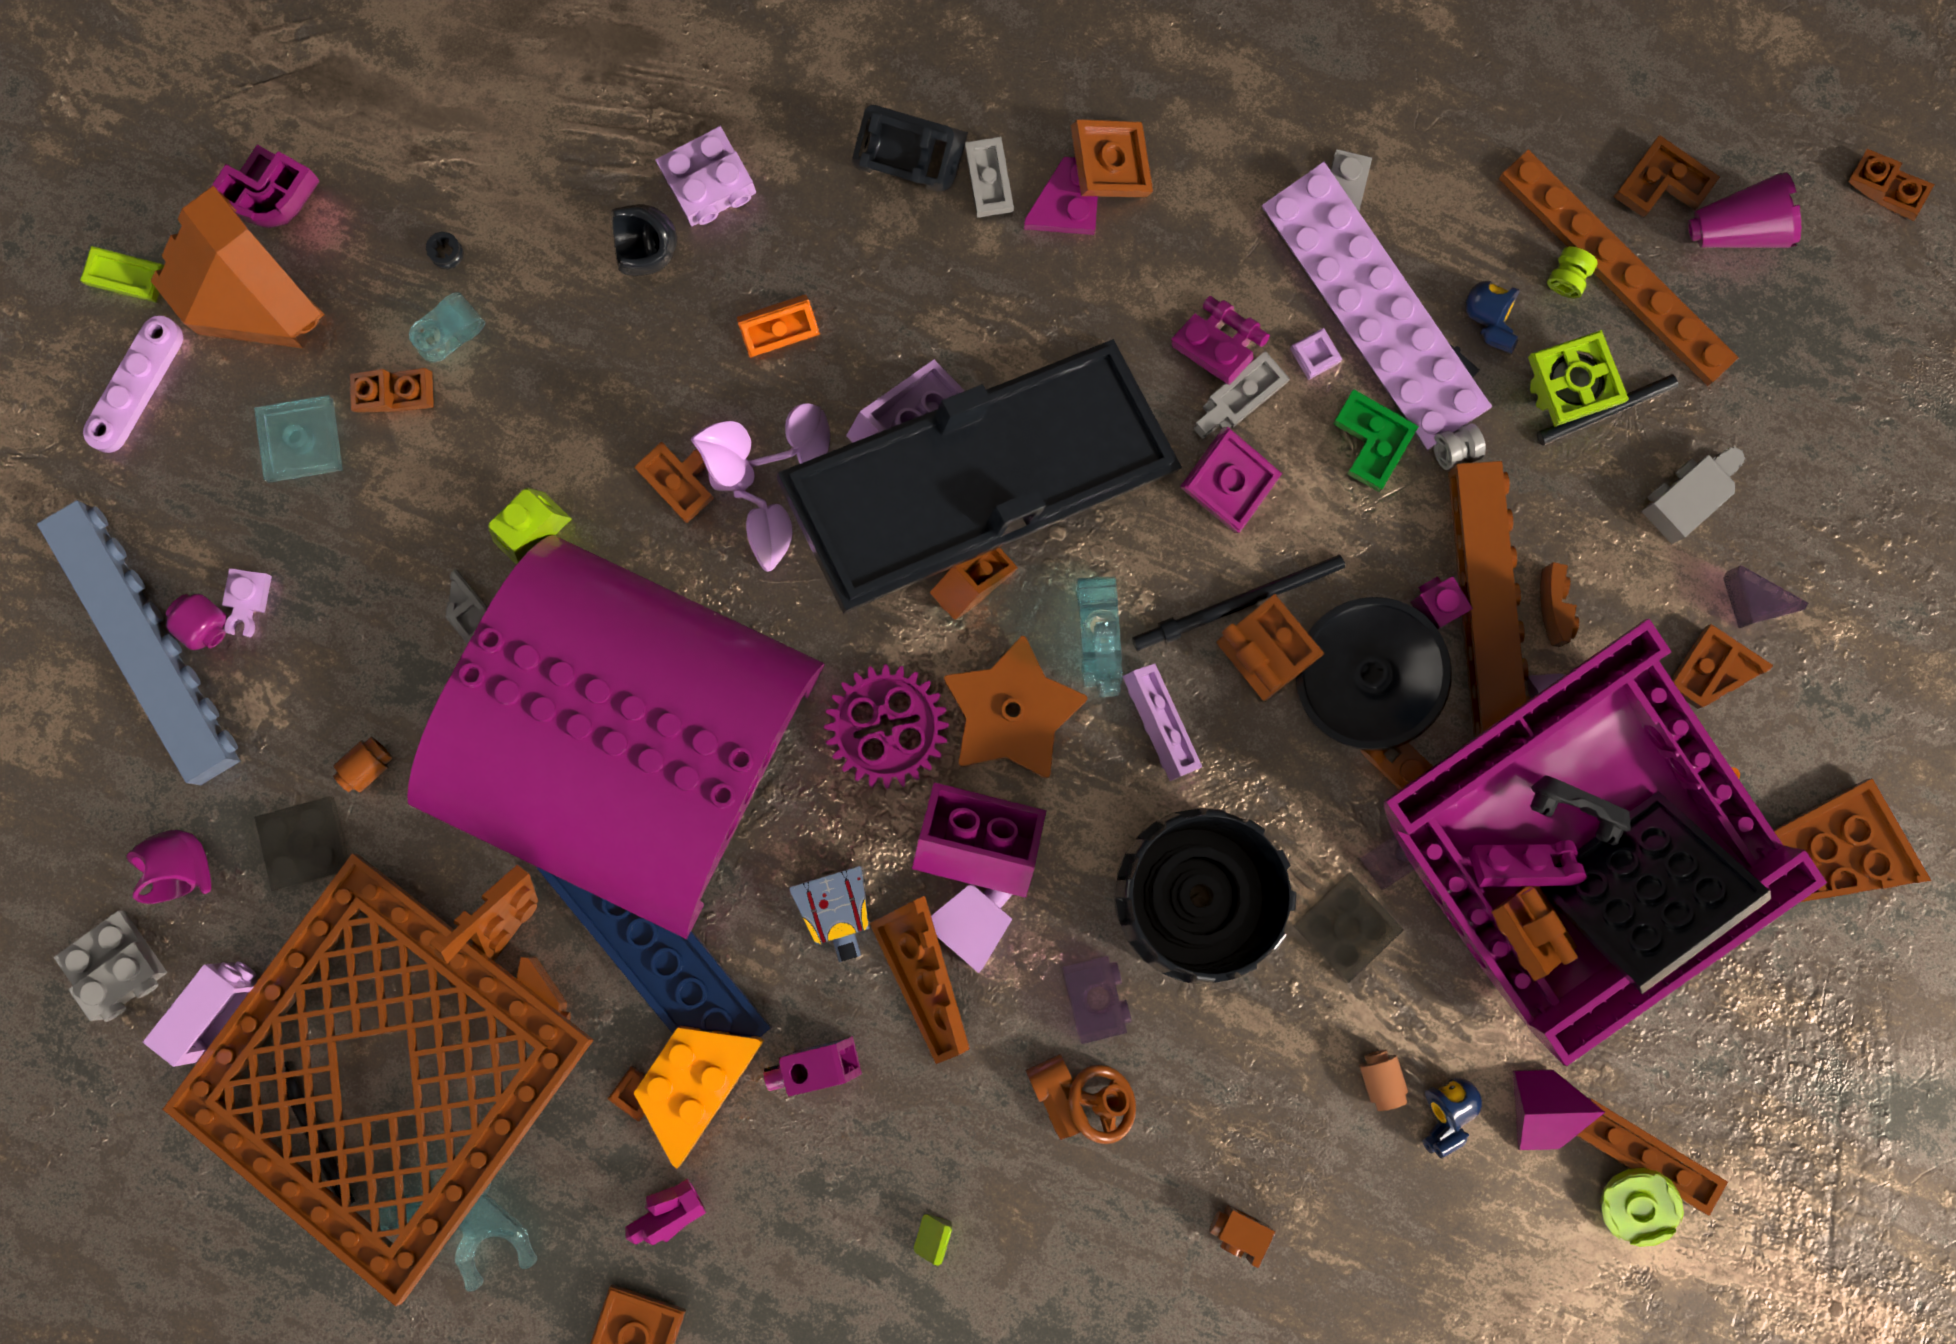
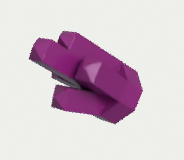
(667, 1214)

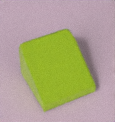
(933, 1238)

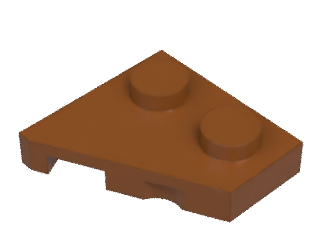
(1716, 667)

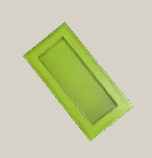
(120, 274)

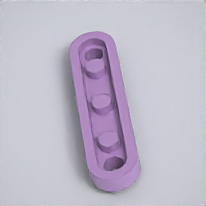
(133, 384)

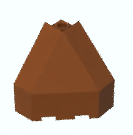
(227, 280)

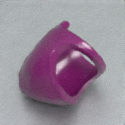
(172, 863)

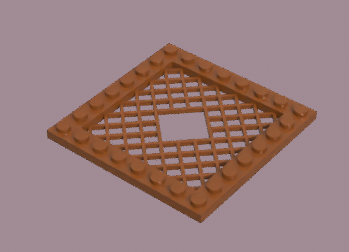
(274, 1172)

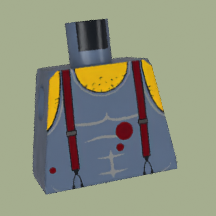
(835, 909)

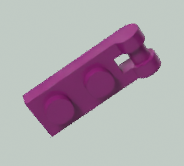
(1527, 865)

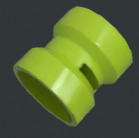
(1572, 272)

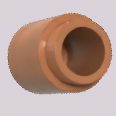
(1384, 1080)

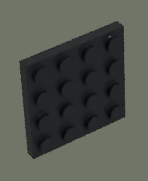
(1657, 893)

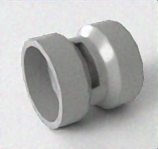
(1459, 446)

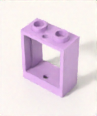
(200, 1012)

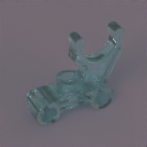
(1102, 650)
(483, 1221)

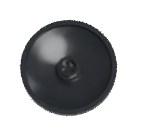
(1379, 674)

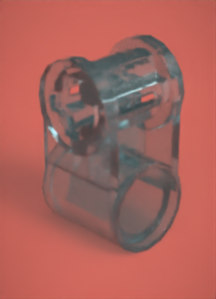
(449, 324)

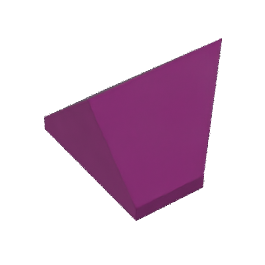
(1549, 1110)

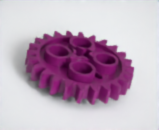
(877, 693)

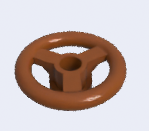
(1108, 1103)

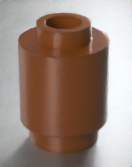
(362, 765)

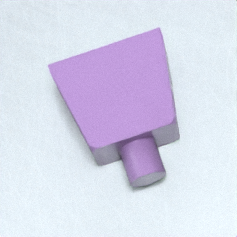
(973, 924)

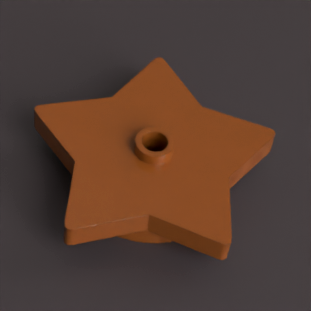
(994, 734)

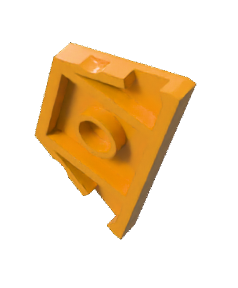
(691, 1084)

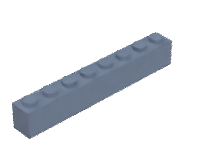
(139, 642)

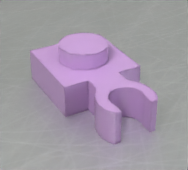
(246, 594)

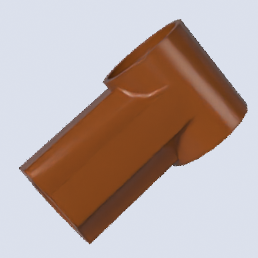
(1052, 1086)

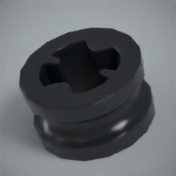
(439, 239)

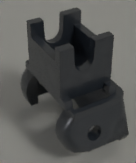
(904, 147)

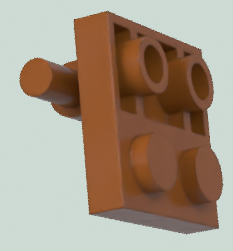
(1269, 647)
(1535, 931)

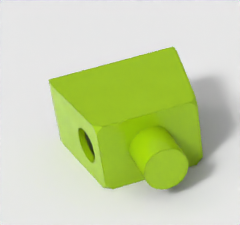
(526, 522)

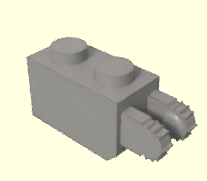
(1694, 495)

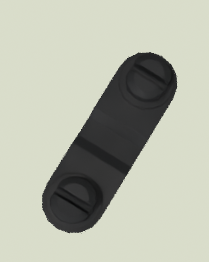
(1612, 817)

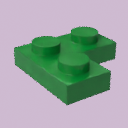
(1384, 436)

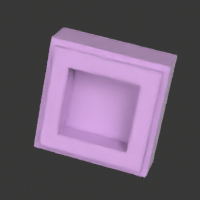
(1316, 353)

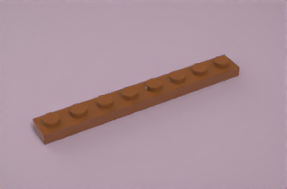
(1619, 268)

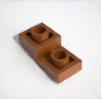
(1885, 184)
(391, 391)
(1557, 616)

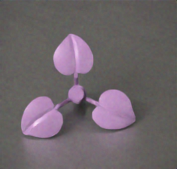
(725, 451)

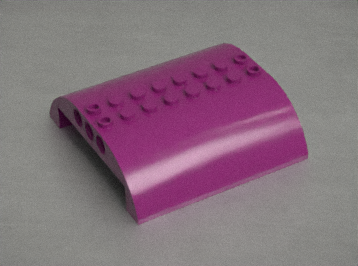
(607, 731)
(1621, 736)

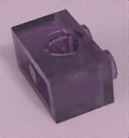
(1090, 1022)

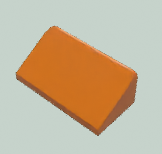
(778, 325)

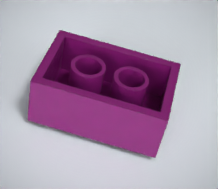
(979, 840)

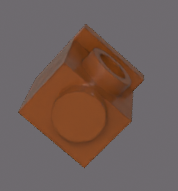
(1242, 1234)

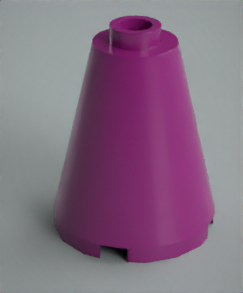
(1751, 217)

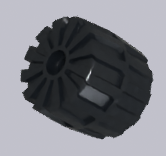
(1245, 887)

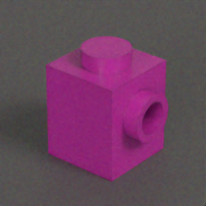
(1441, 601)

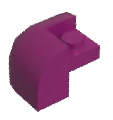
(267, 187)

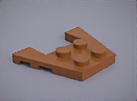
(495, 922)

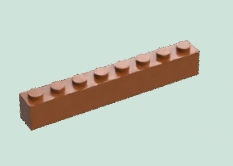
(1487, 581)

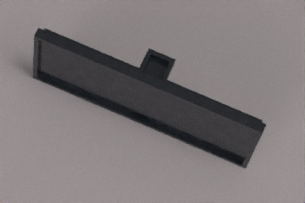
(962, 473)

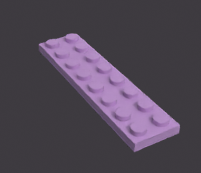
(1375, 305)

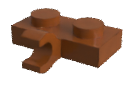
(676, 480)

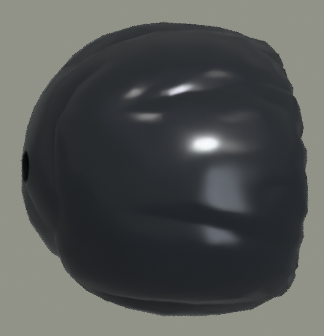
(642, 239)

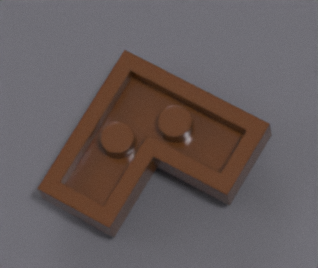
(1666, 169)

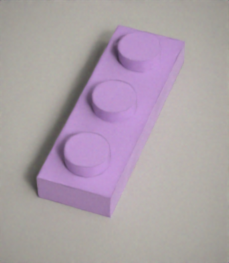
(1162, 722)

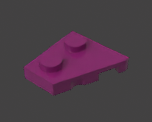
(1061, 204)

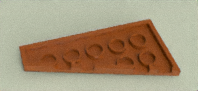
(1854, 843)

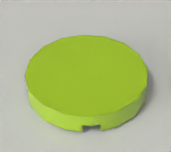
(1641, 1207)

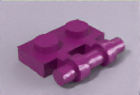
(1212, 348)

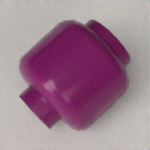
(196, 621)

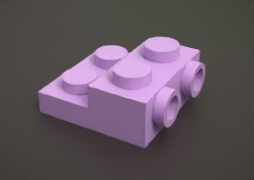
(706, 177)

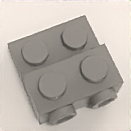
(110, 967)

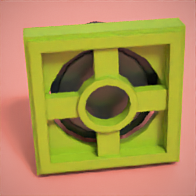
(1574, 381)

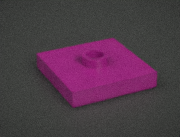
(1231, 480)

